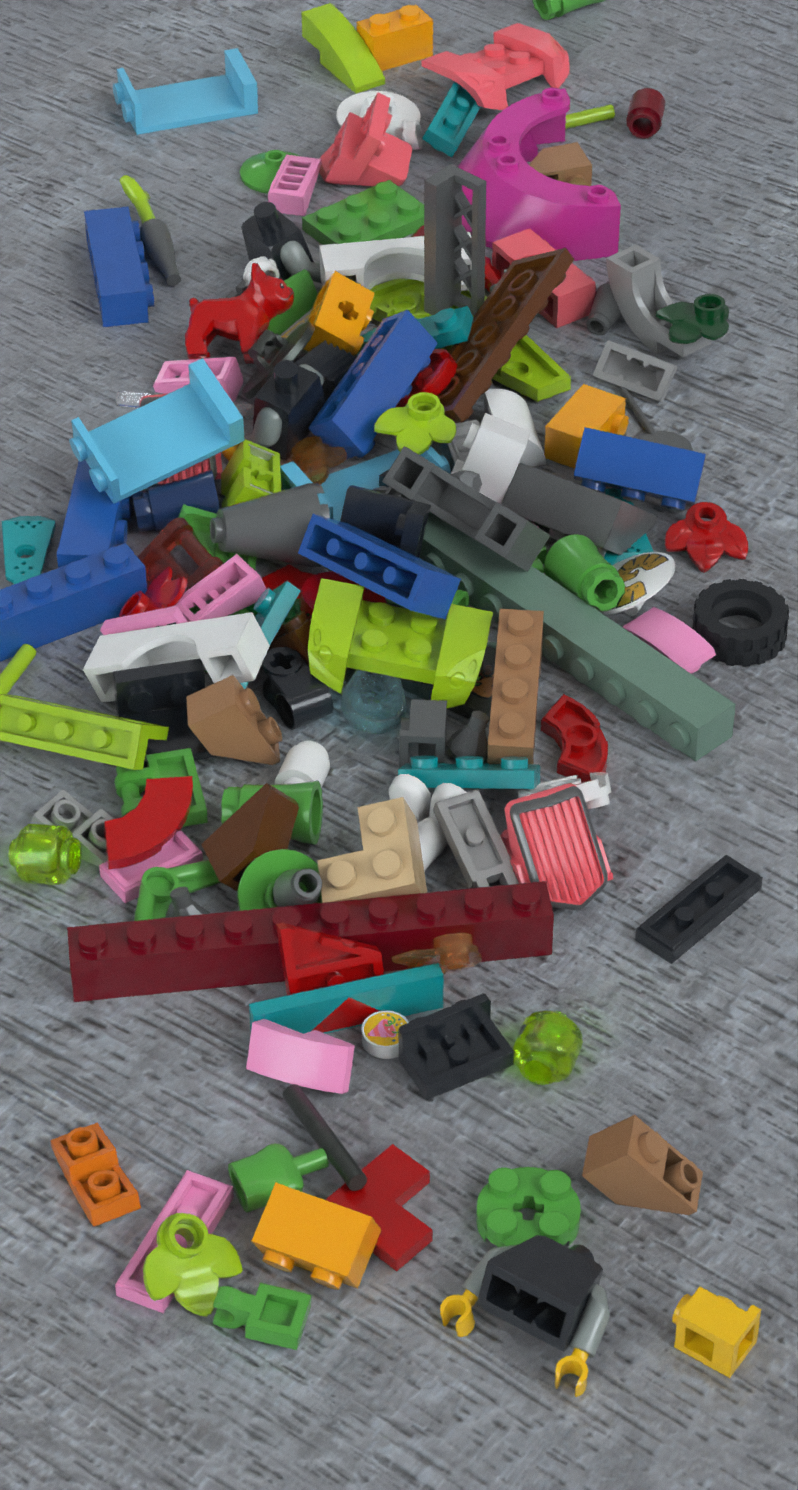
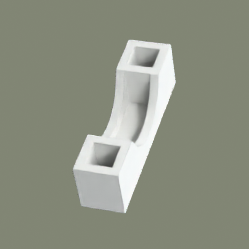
(378, 260)
(223, 644)

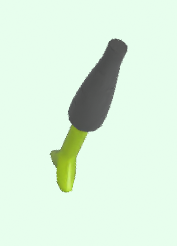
(153, 231)

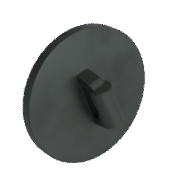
(286, 350)

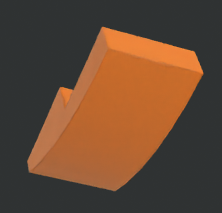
(95, 1174)

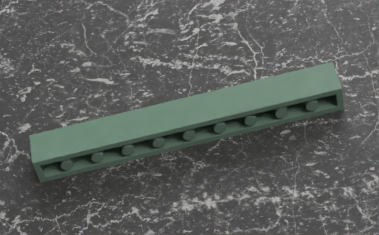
(588, 644)

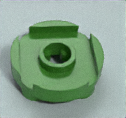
(525, 1188)

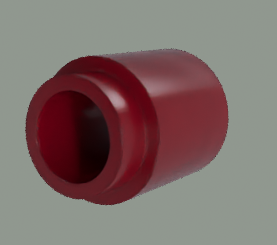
(645, 113)

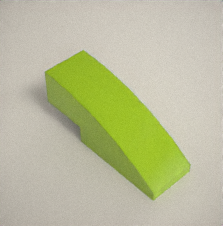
(341, 48)

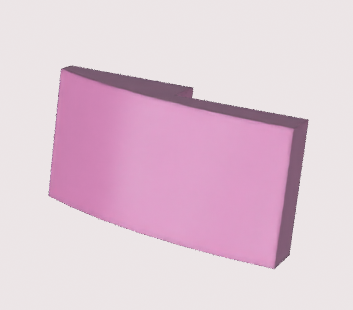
(672, 638)
(299, 1058)

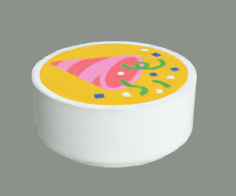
(381, 1034)

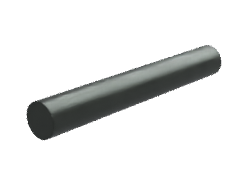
(325, 1137)

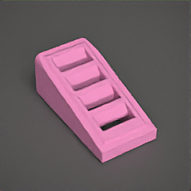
(293, 192)
(224, 368)
(235, 582)

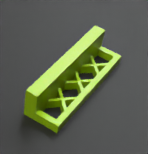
(76, 731)

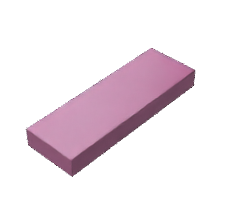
(193, 1195)

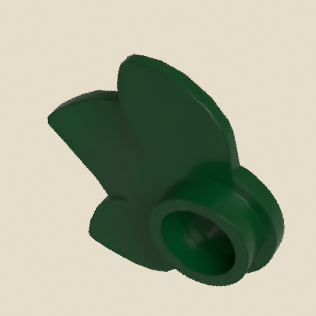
(693, 320)

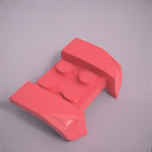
(514, 57)

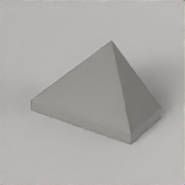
(634, 371)

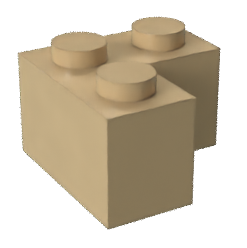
(389, 859)

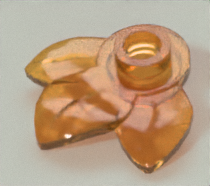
(316, 458)
(450, 951)

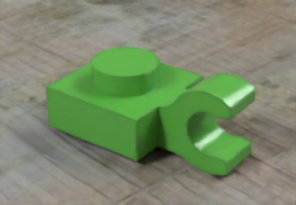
(270, 1316)

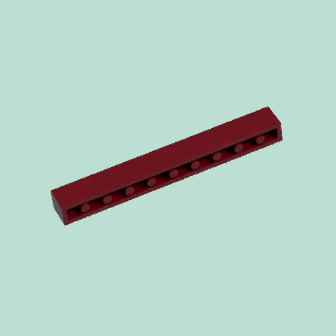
(245, 948)

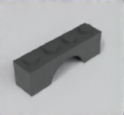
(466, 508)

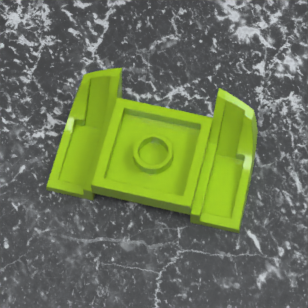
(396, 642)

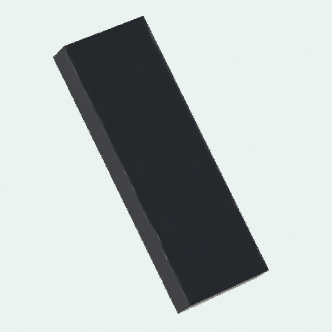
(698, 909)

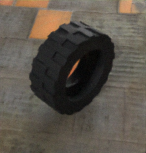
(742, 599)

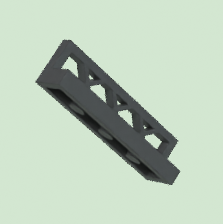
(446, 237)

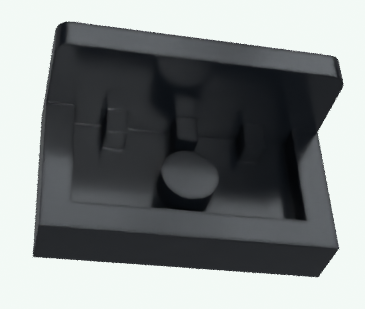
(453, 1047)

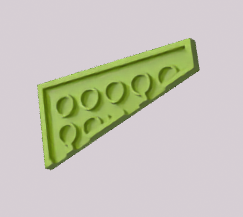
(529, 367)

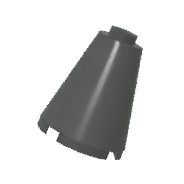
(269, 525)

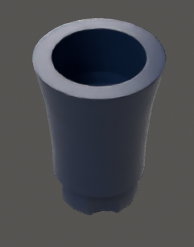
(165, 501)

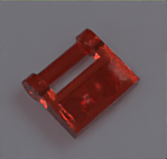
(158, 554)

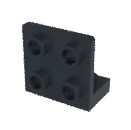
(387, 517)
(159, 697)

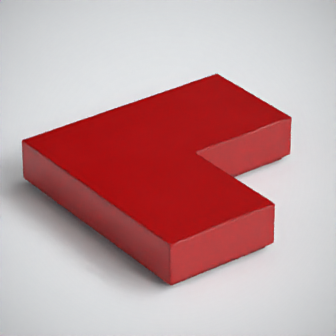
(391, 1183)

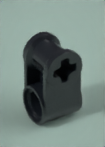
(293, 689)

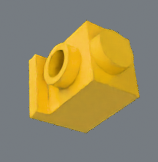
(715, 1330)

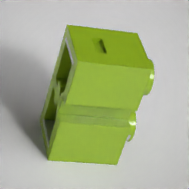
(250, 474)

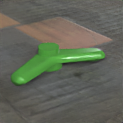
(160, 881)

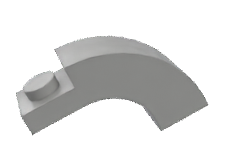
(639, 293)

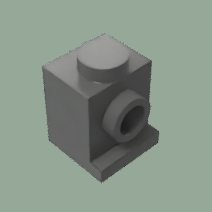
(424, 731)

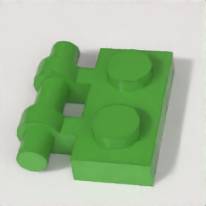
(175, 763)

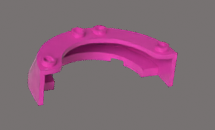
(521, 198)

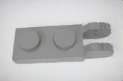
(474, 840)

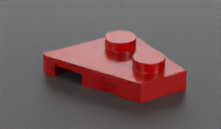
(323, 960)

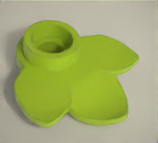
(417, 423)
(189, 1271)

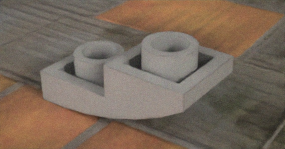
(84, 825)

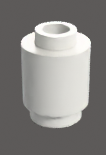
(304, 763)

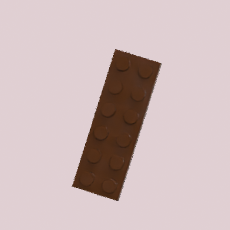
(499, 326)

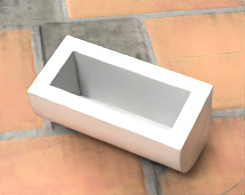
(514, 409)

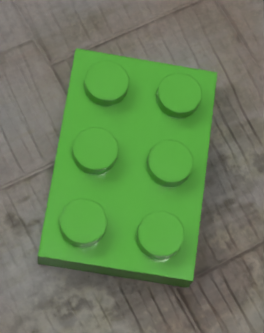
(367, 216)

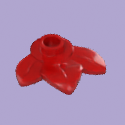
(706, 539)
(160, 594)

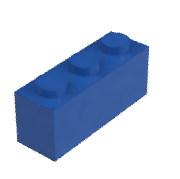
(639, 468)

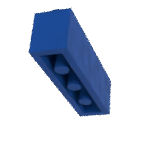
(118, 266)
(374, 384)
(91, 520)
(379, 566)
(68, 599)

